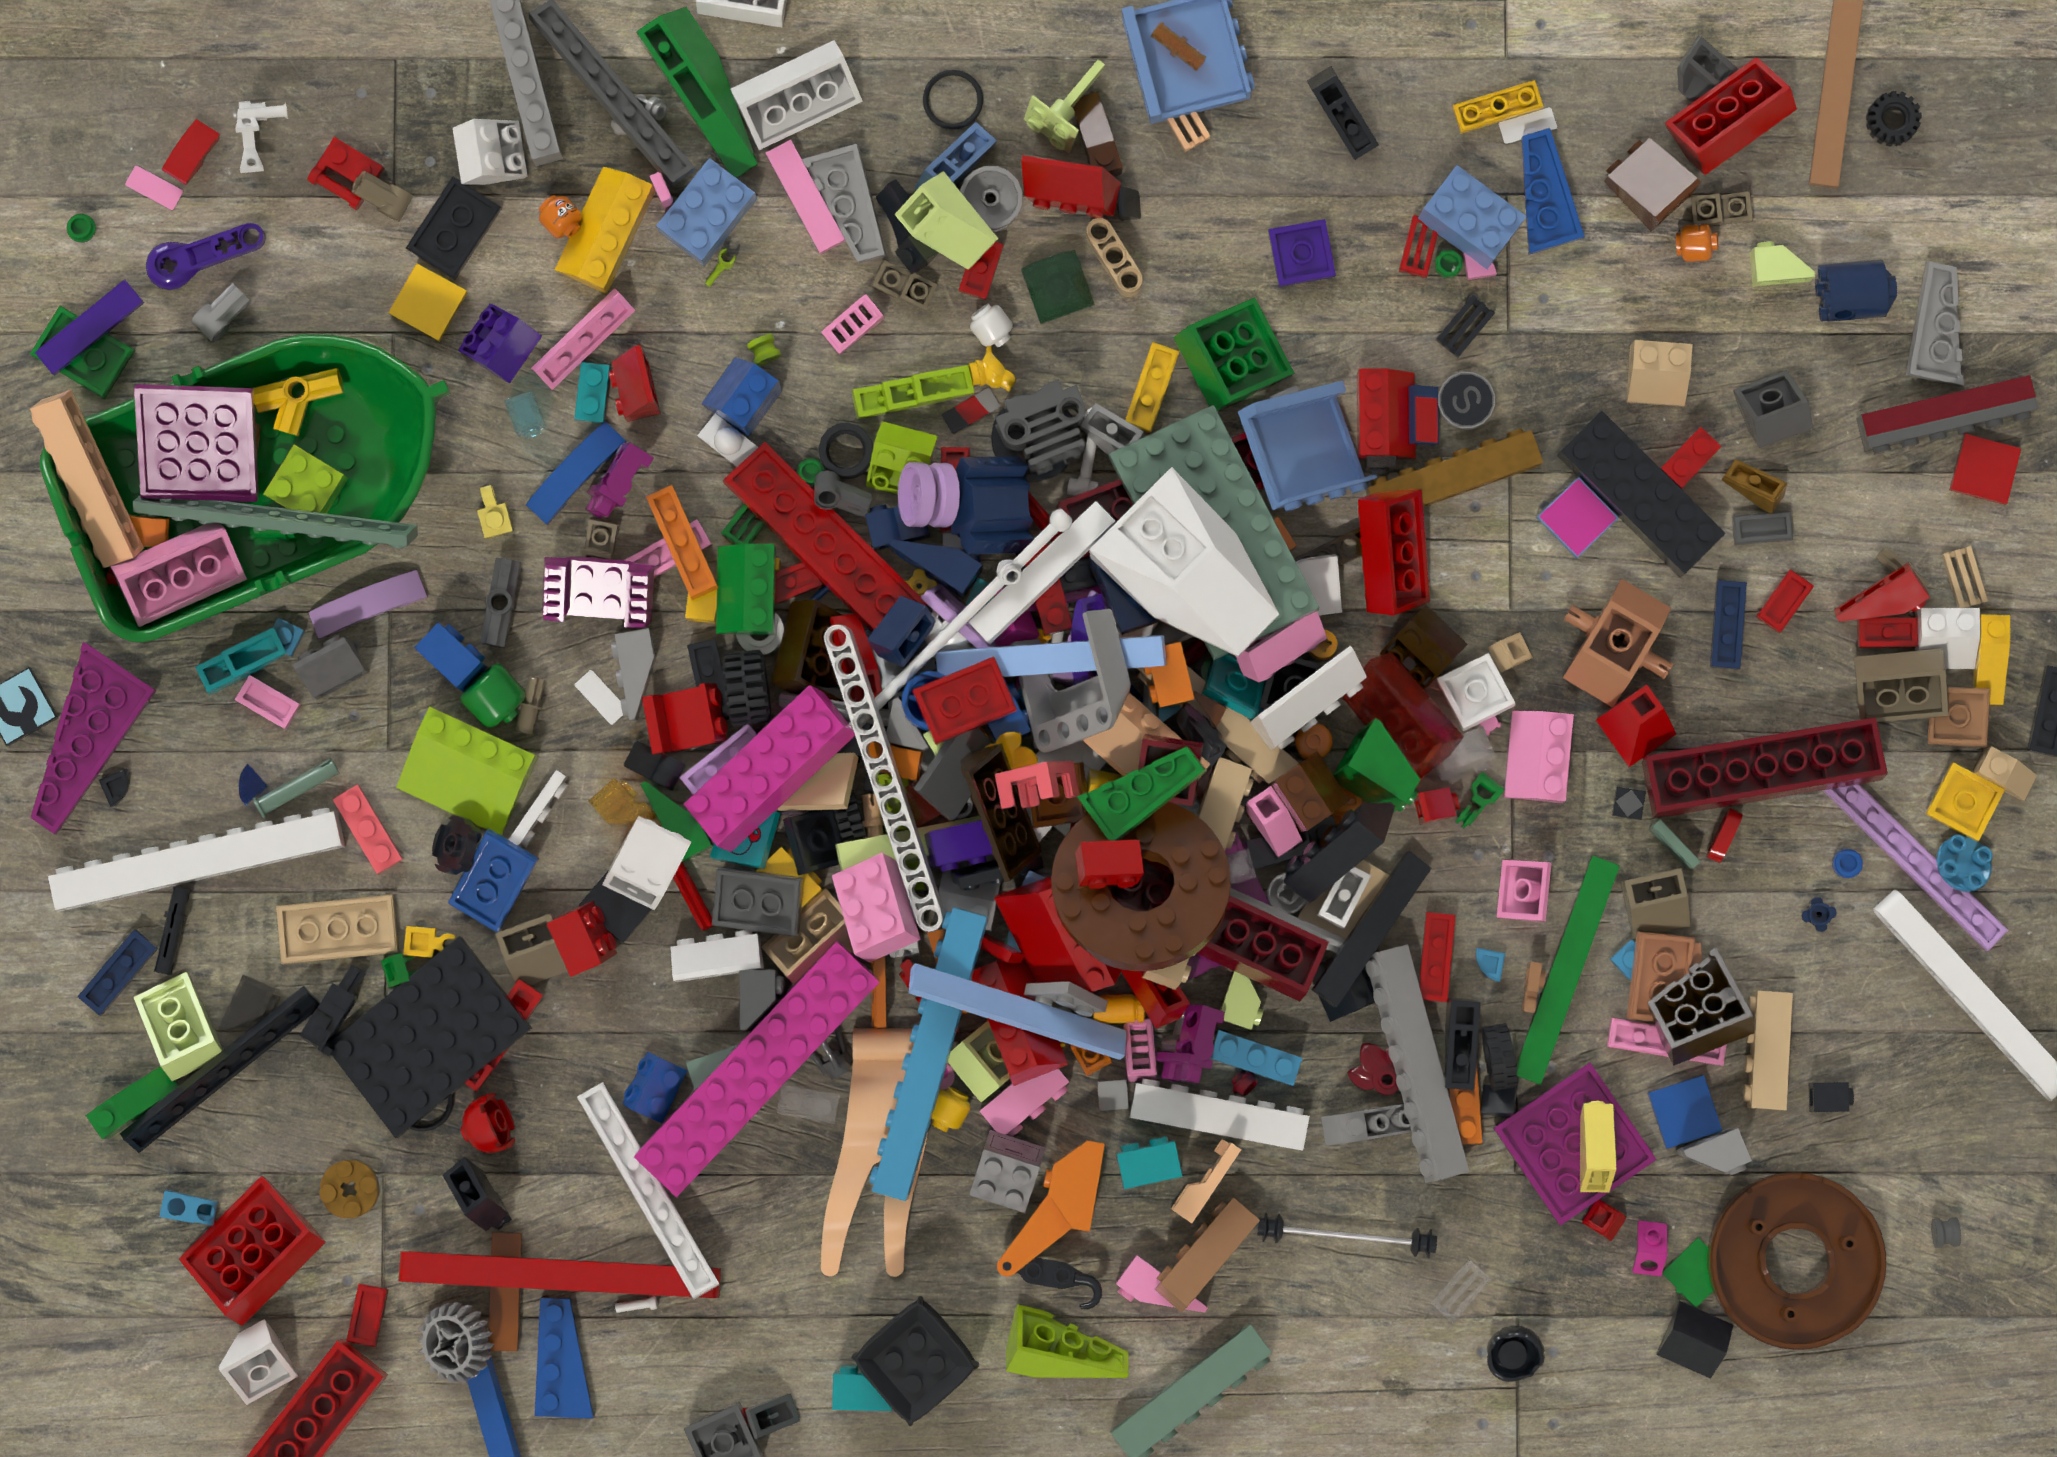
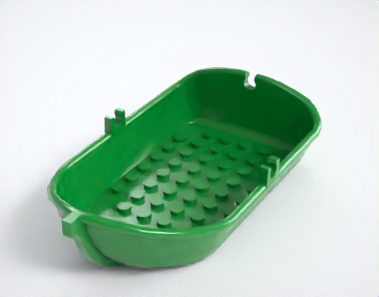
(371, 433)

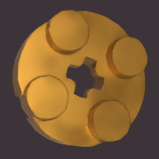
(365, 1184)

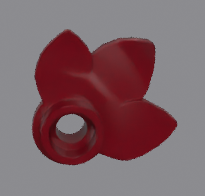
(1374, 1065)

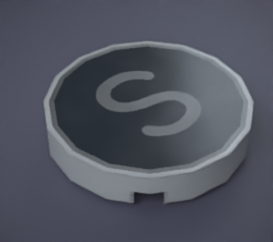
(1466, 400)

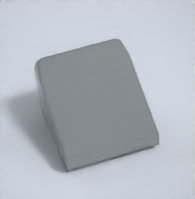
(1112, 1095)

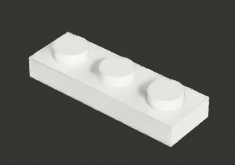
(539, 810)

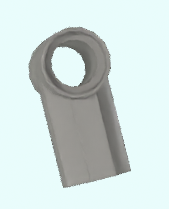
(215, 318)

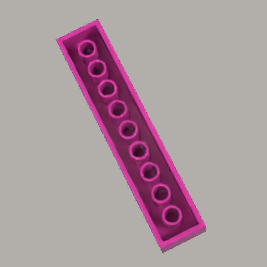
(756, 1068)

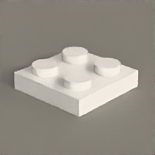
(1475, 692)

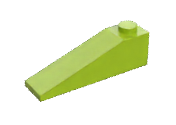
(1053, 1350)

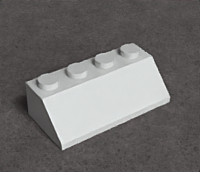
(796, 94)
(1310, 698)

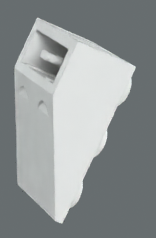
(646, 862)

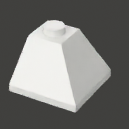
(257, 1363)

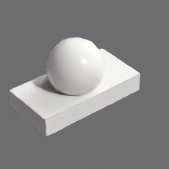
(726, 440)

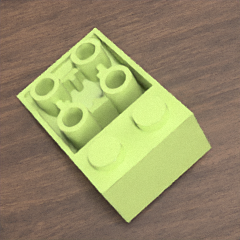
(946, 221)

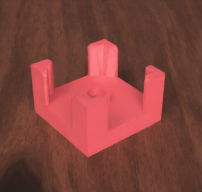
(1036, 775)

